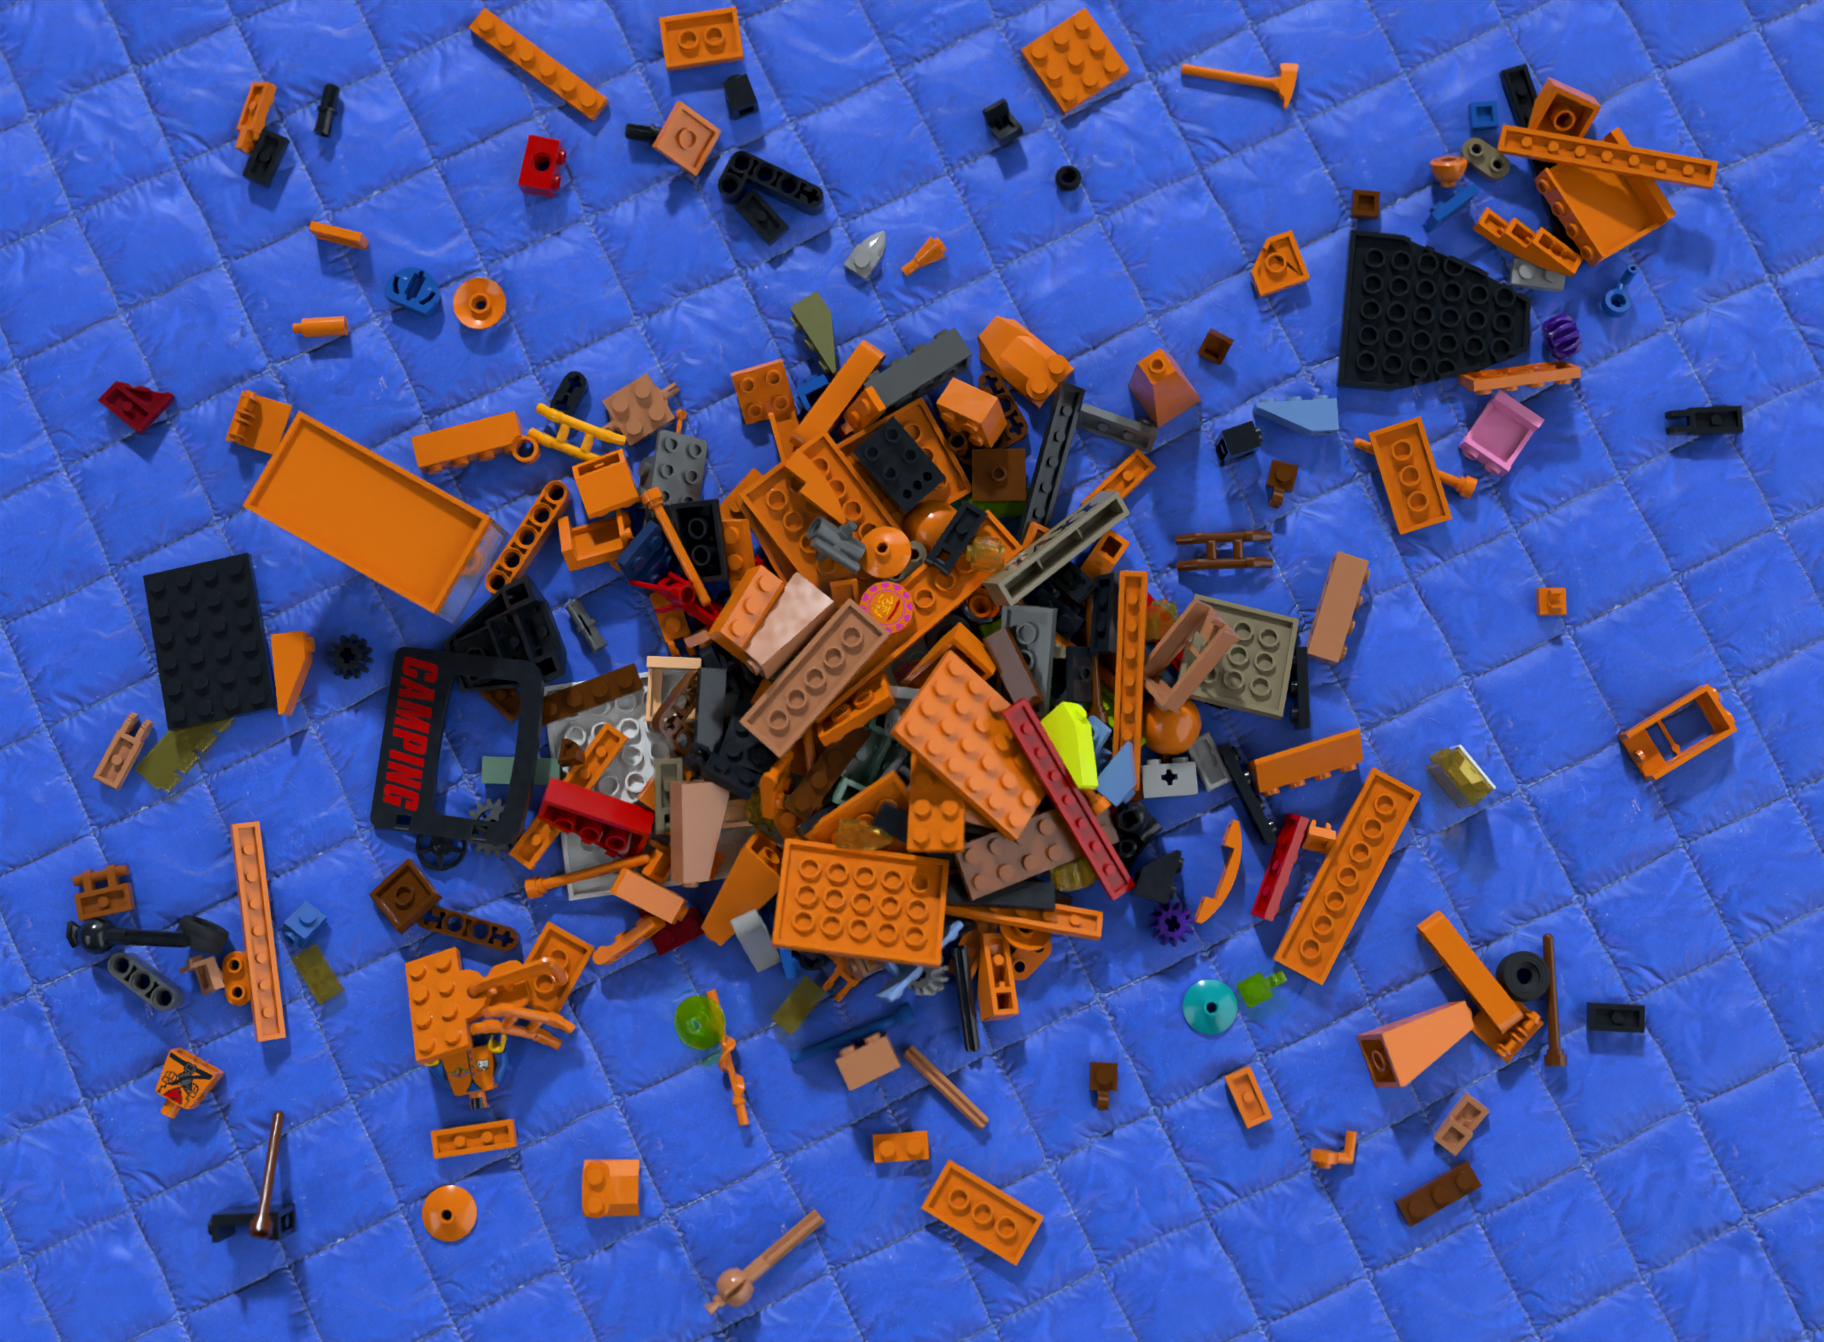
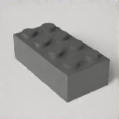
(921, 371)

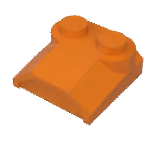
(610, 1187)

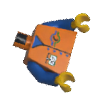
(473, 1071)

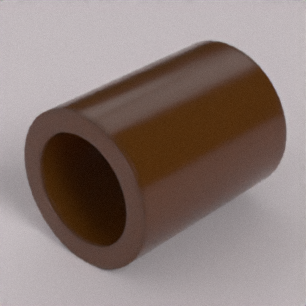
(955, 437)

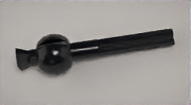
(100, 935)

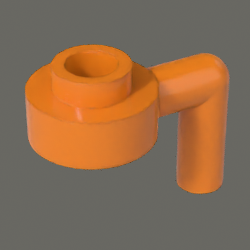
(1325, 1158)

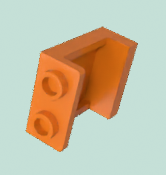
(595, 541)

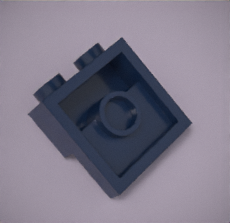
(648, 557)

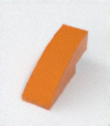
(816, 487)

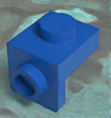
(811, 388)
(302, 924)

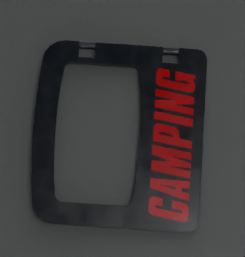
(414, 735)

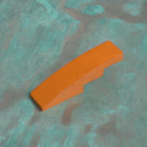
(1535, 247)

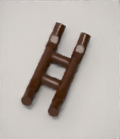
(1211, 561)

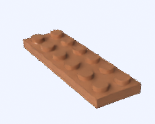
(815, 678)

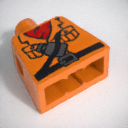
(185, 1081)

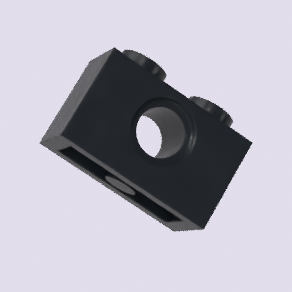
(1238, 443)

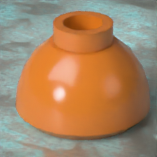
(1448, 169)

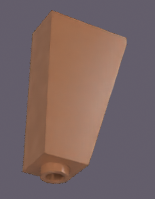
(788, 626)
(695, 828)

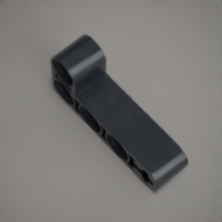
(772, 188)

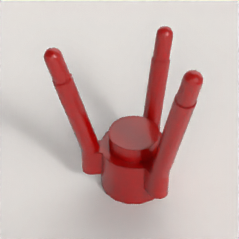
(680, 594)

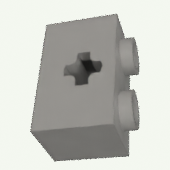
(1184, 778)

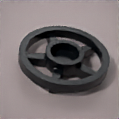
(441, 847)

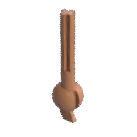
(736, 1285)

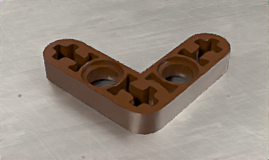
(1007, 439)
(676, 723)

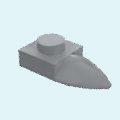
(866, 255)

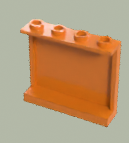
(1603, 208)

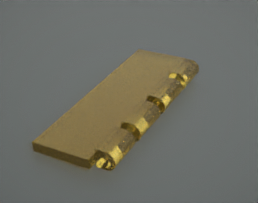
(177, 752)

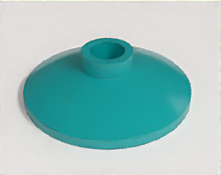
(1195, 1006)

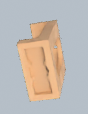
(655, 678)

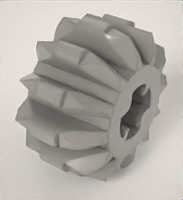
(930, 980)

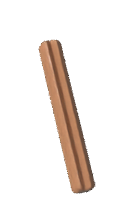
(945, 1087)

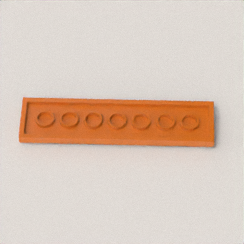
(1346, 876)

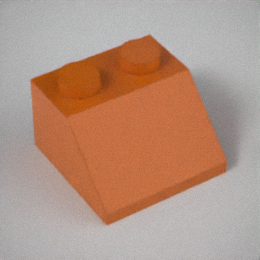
(1563, 110)

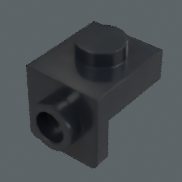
(1001, 122)

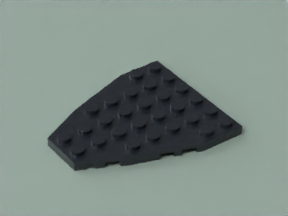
(1421, 315)

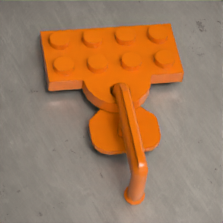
(443, 1001)

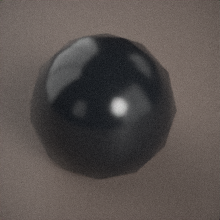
(1131, 817)

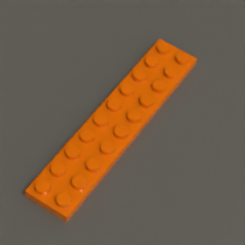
(932, 601)

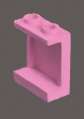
(1500, 433)

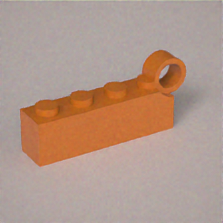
(472, 441)

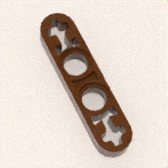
(467, 930)

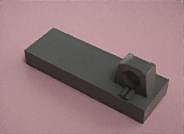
(1118, 428)

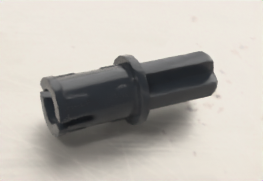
(327, 110)
(642, 132)

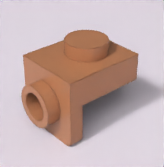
(207, 973)

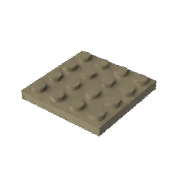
(1256, 668)

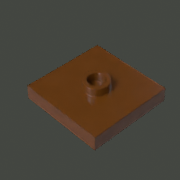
(998, 475)
(405, 896)

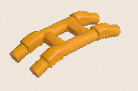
(567, 422)

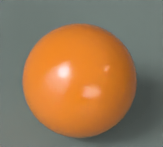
(927, 522)
(1168, 730)

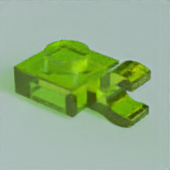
(1257, 988)

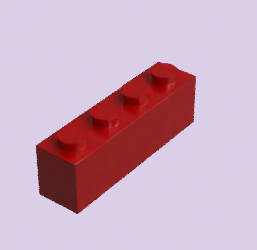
(597, 818)

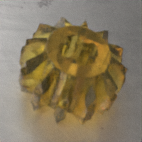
(1072, 875)

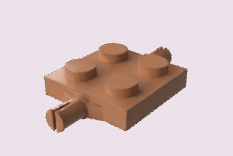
(639, 409)

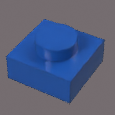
(1483, 115)

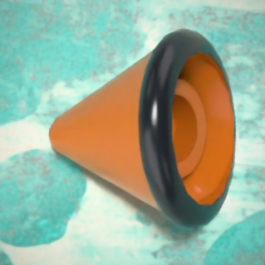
(981, 609)

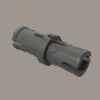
(576, 611)

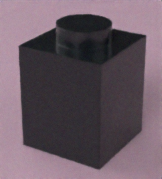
(740, 96)

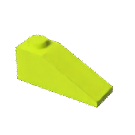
(1073, 741)

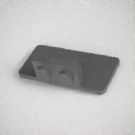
(674, 469)

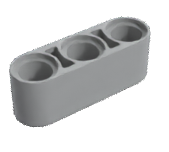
(756, 940)

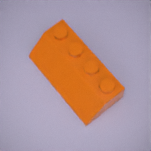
(1305, 762)

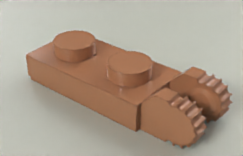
(122, 752)

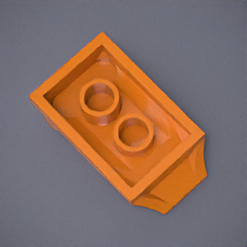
(1022, 360)

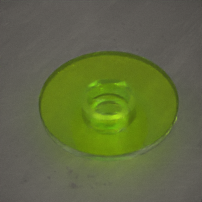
(710, 1021)

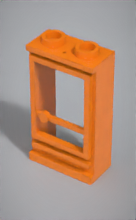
(1646, 754)

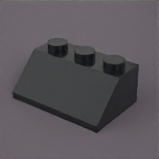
(701, 534)

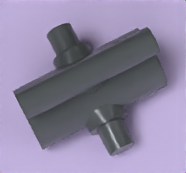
(836, 543)

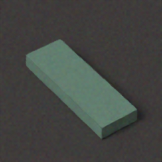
(499, 770)

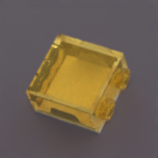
(1459, 776)

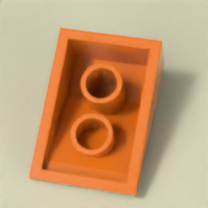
(961, 643)

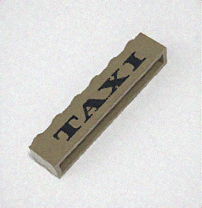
(1056, 548)

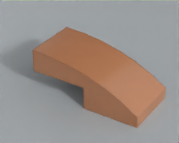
(1460, 1123)

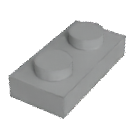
(1530, 276)

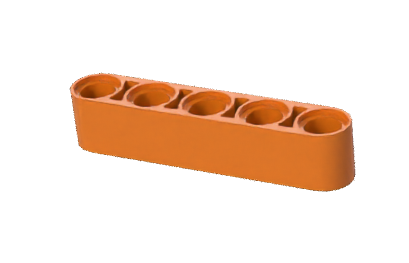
(839, 393)
(529, 525)
(1469, 972)

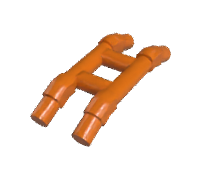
(531, 1031)

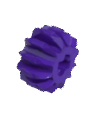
(1561, 336)
(1179, 919)

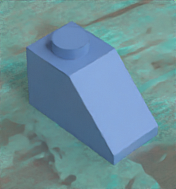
(1119, 777)

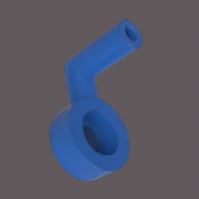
(1619, 296)

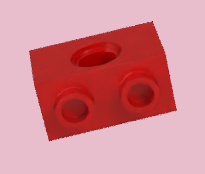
(540, 151)

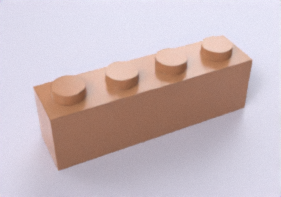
(1336, 607)

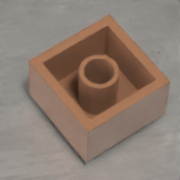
(868, 1060)

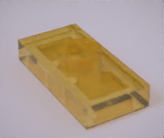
(318, 974)
(798, 1005)

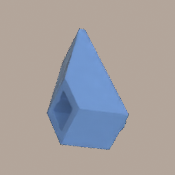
(1306, 417)

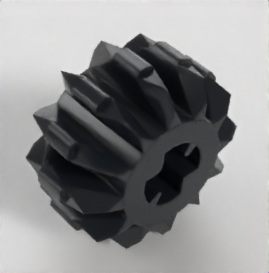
(350, 667)

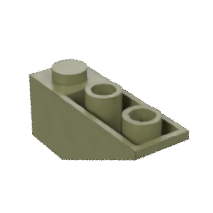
(815, 321)

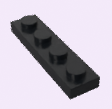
(1252, 803)

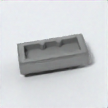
(1209, 763)

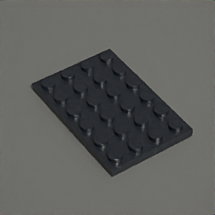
(209, 642)

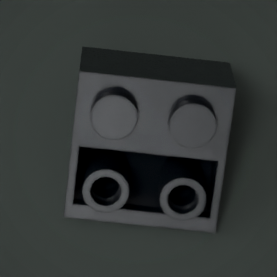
(1156, 878)

